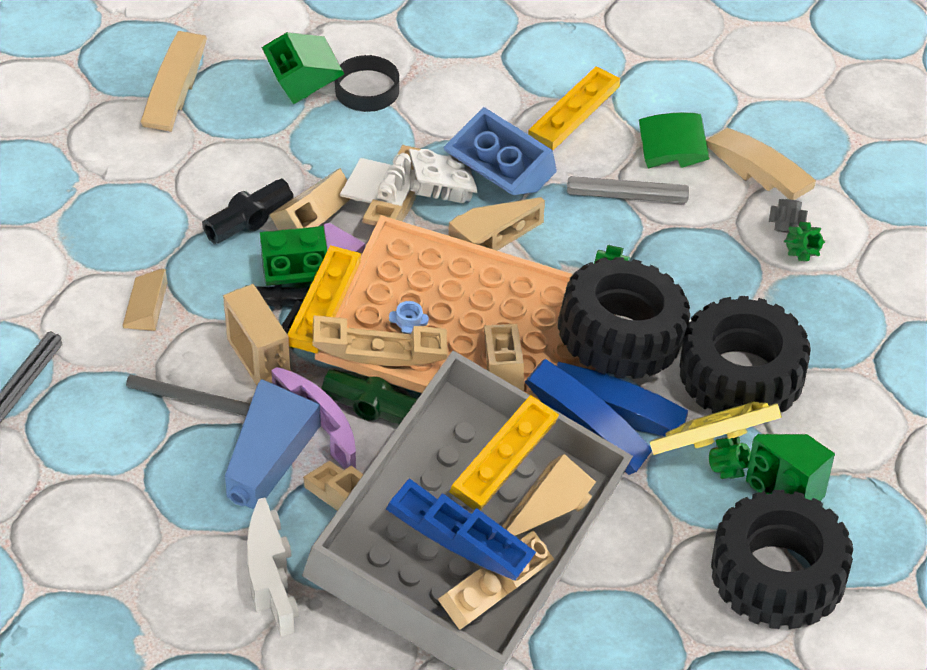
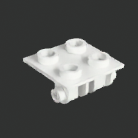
(440, 170)
(380, 180)

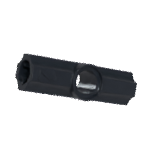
(247, 211)

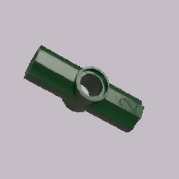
(367, 397)

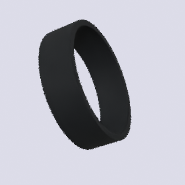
(368, 103)

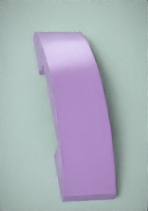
(332, 418)

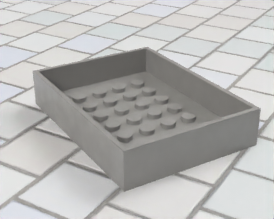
(400, 574)

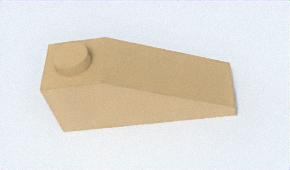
(499, 223)
(505, 353)
(554, 493)

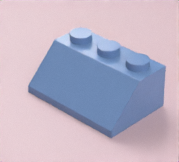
(503, 153)

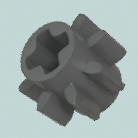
(787, 214)

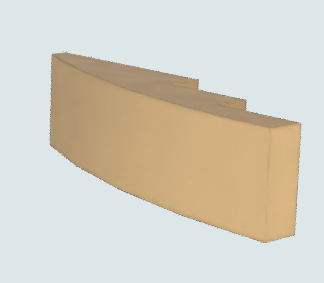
(173, 81)
(763, 163)

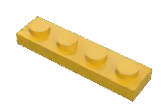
(574, 107)
(324, 295)
(504, 453)

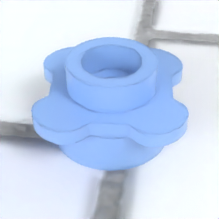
(408, 315)

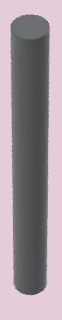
(187, 395)

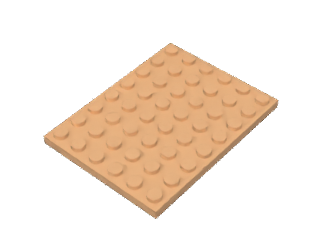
(459, 291)

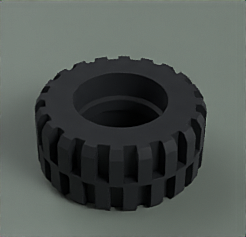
(750, 328)
(618, 344)
(774, 594)

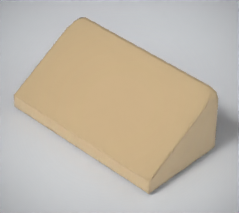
(146, 301)

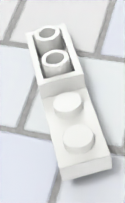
(268, 567)

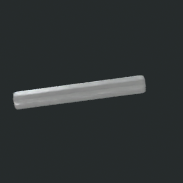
(627, 189)

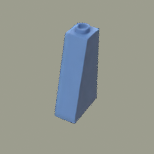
(269, 442)

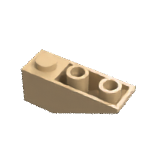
(313, 204)

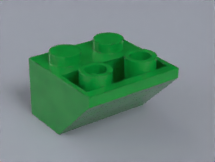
(302, 63)
(292, 254)
(790, 465)

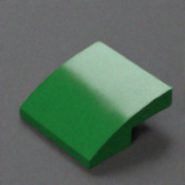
(673, 138)

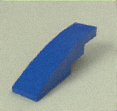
(636, 405)
(582, 406)
(464, 533)

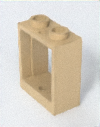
(255, 333)

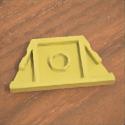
(704, 429)

